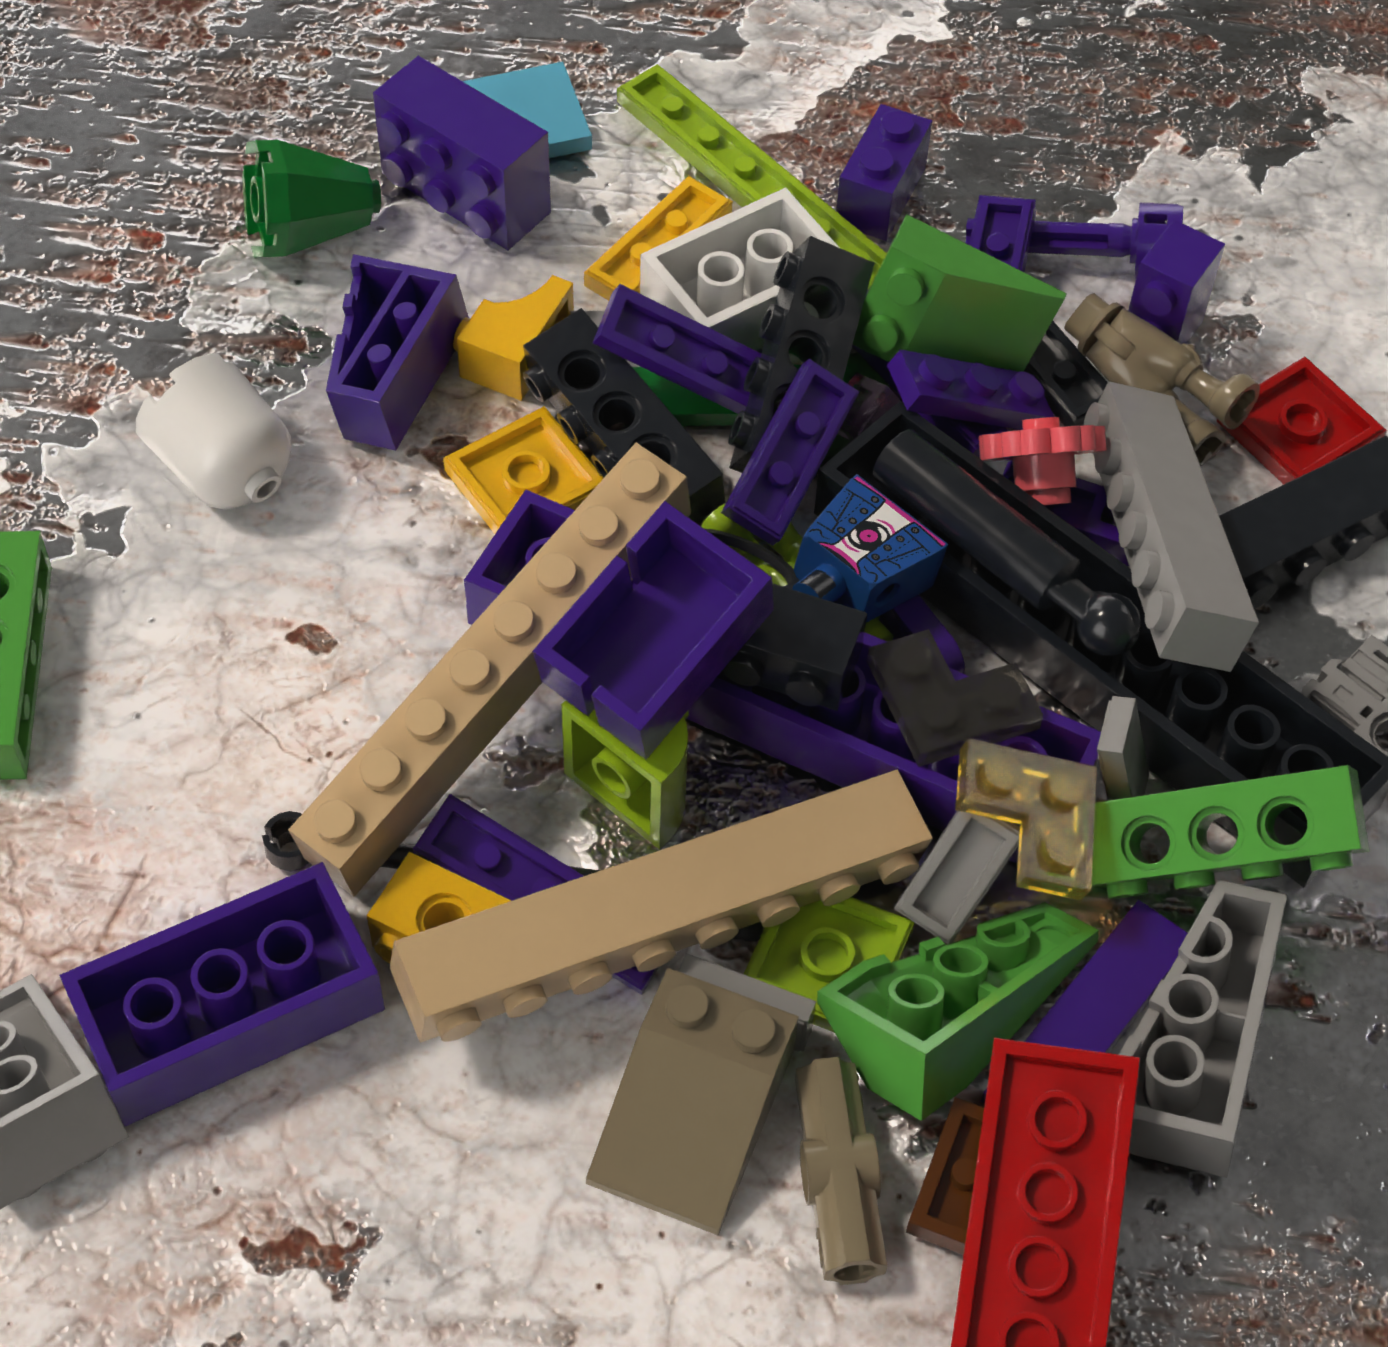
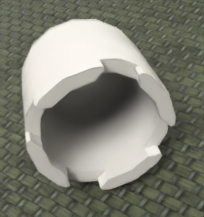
(217, 434)

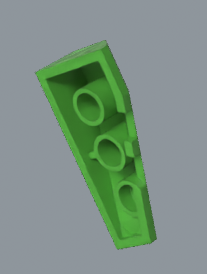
(932, 1018)

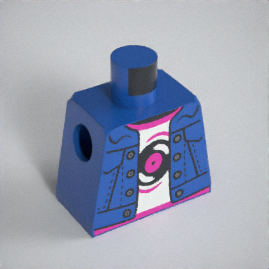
(867, 552)

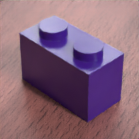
(884, 171)
(1177, 281)

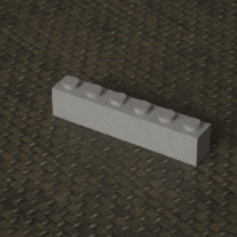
(1170, 530)

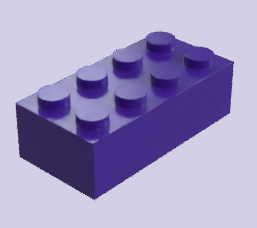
(224, 993)

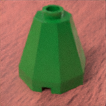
(303, 197)

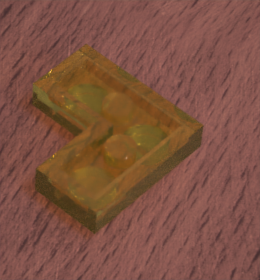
(1050, 802)

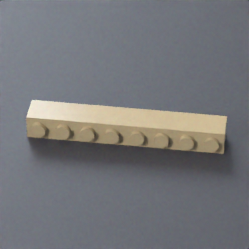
(477, 682)
(656, 906)

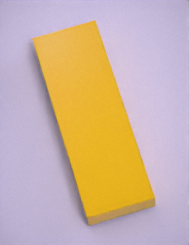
(678, 213)

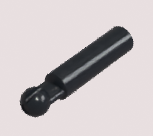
(1004, 541)

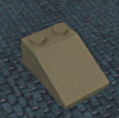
(693, 1100)

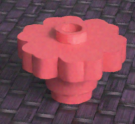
(1044, 455)

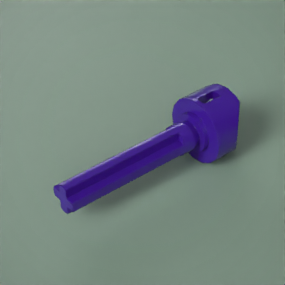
(1101, 238)

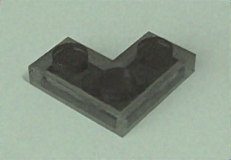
(944, 713)

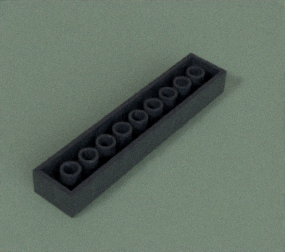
(1194, 719)

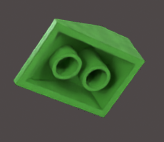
(953, 303)

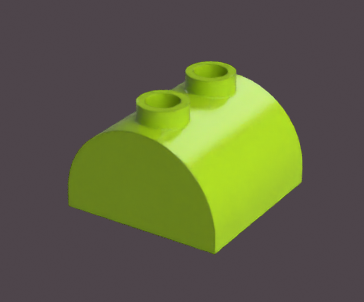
(639, 791)

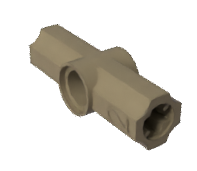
(840, 1171)

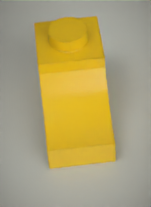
(494, 336)

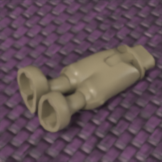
(1146, 358)

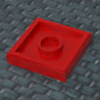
(1303, 422)

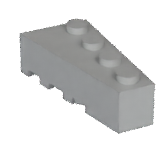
(1204, 1031)

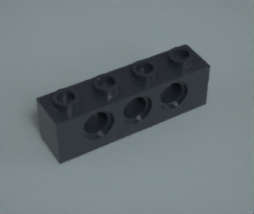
(836, 287)
(567, 358)

